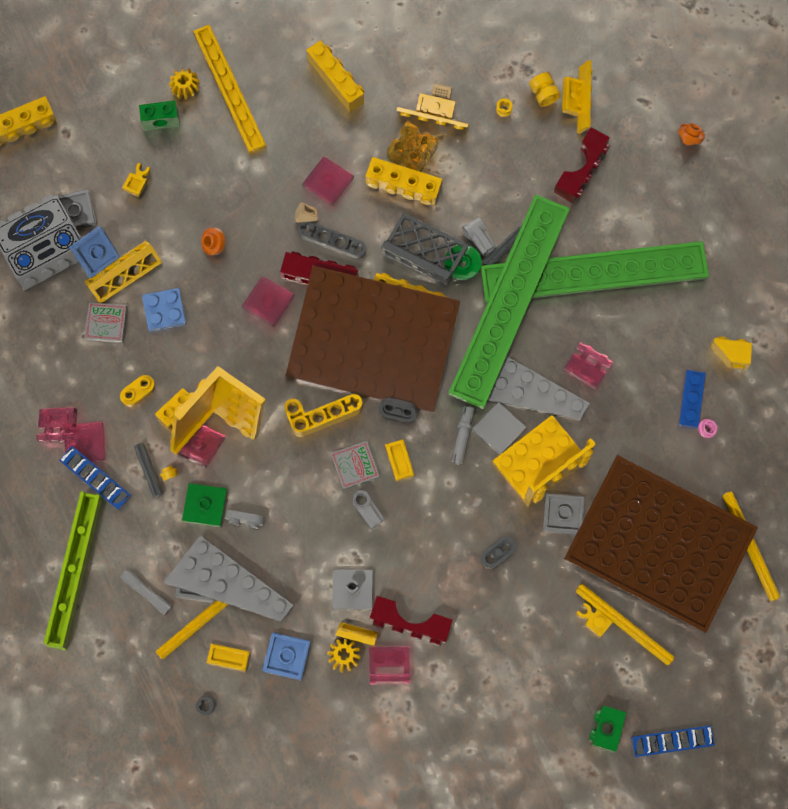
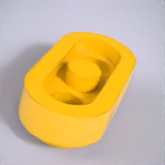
(138, 391)

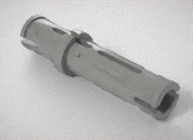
(464, 426)

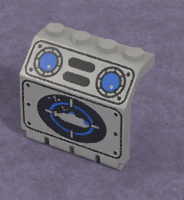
(38, 241)

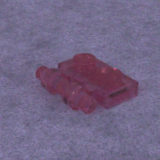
(584, 370)
(56, 419)

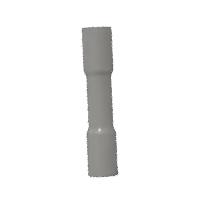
(156, 600)

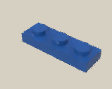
(692, 399)

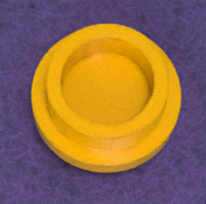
(168, 472)

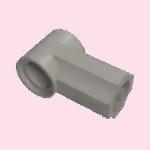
(476, 231)
(368, 510)

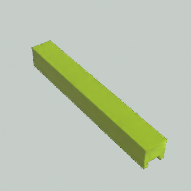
(73, 571)

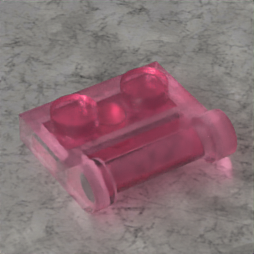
(389, 658)

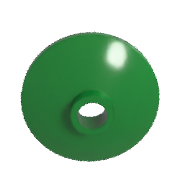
(471, 258)

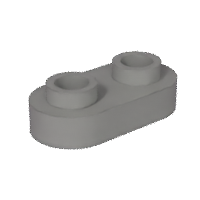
(237, 517)

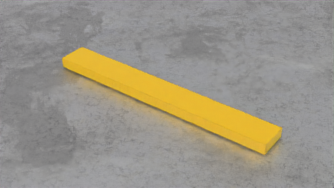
(229, 89)

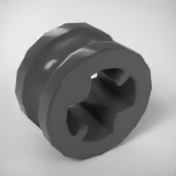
(211, 707)

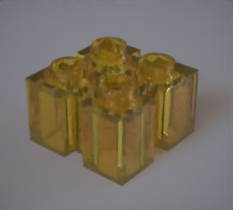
(410, 138)

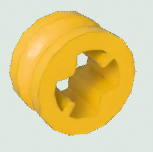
(502, 112)

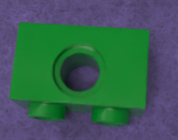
(159, 115)
(615, 719)

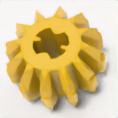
(191, 86)
(337, 659)

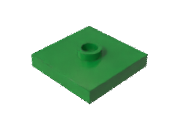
(204, 505)

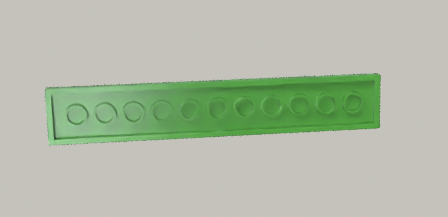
(612, 270)
(509, 302)

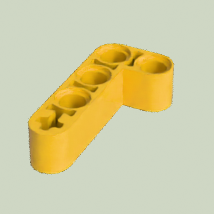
(324, 411)

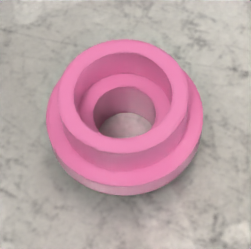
(712, 428)

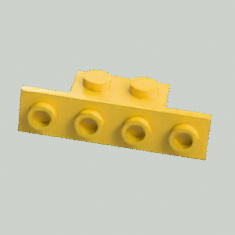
(577, 96)
(434, 108)

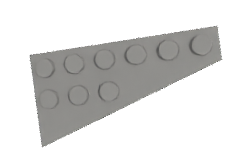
(526, 390)
(219, 578)

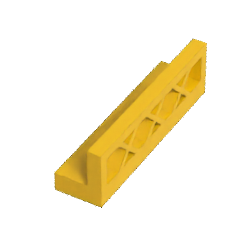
(120, 265)

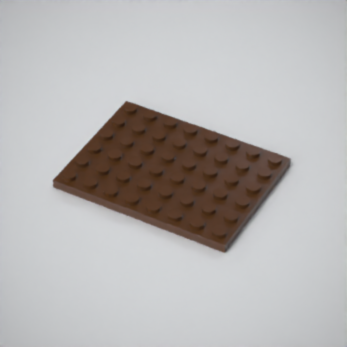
(372, 338)
(661, 543)

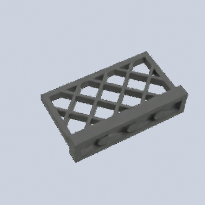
(414, 260)

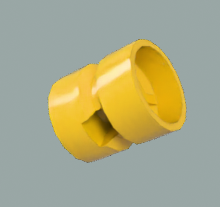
(544, 88)

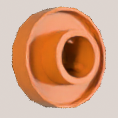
(691, 134)
(213, 241)

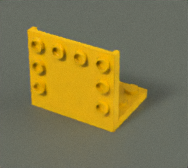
(218, 395)
(542, 460)

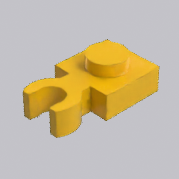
(136, 182)
(597, 621)

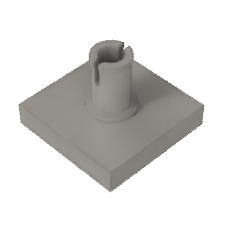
(352, 589)

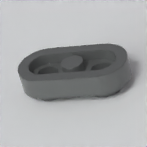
(398, 410)
(498, 553)

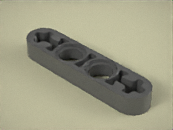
(333, 237)

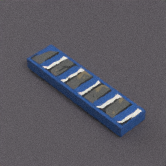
(95, 477)
(672, 741)

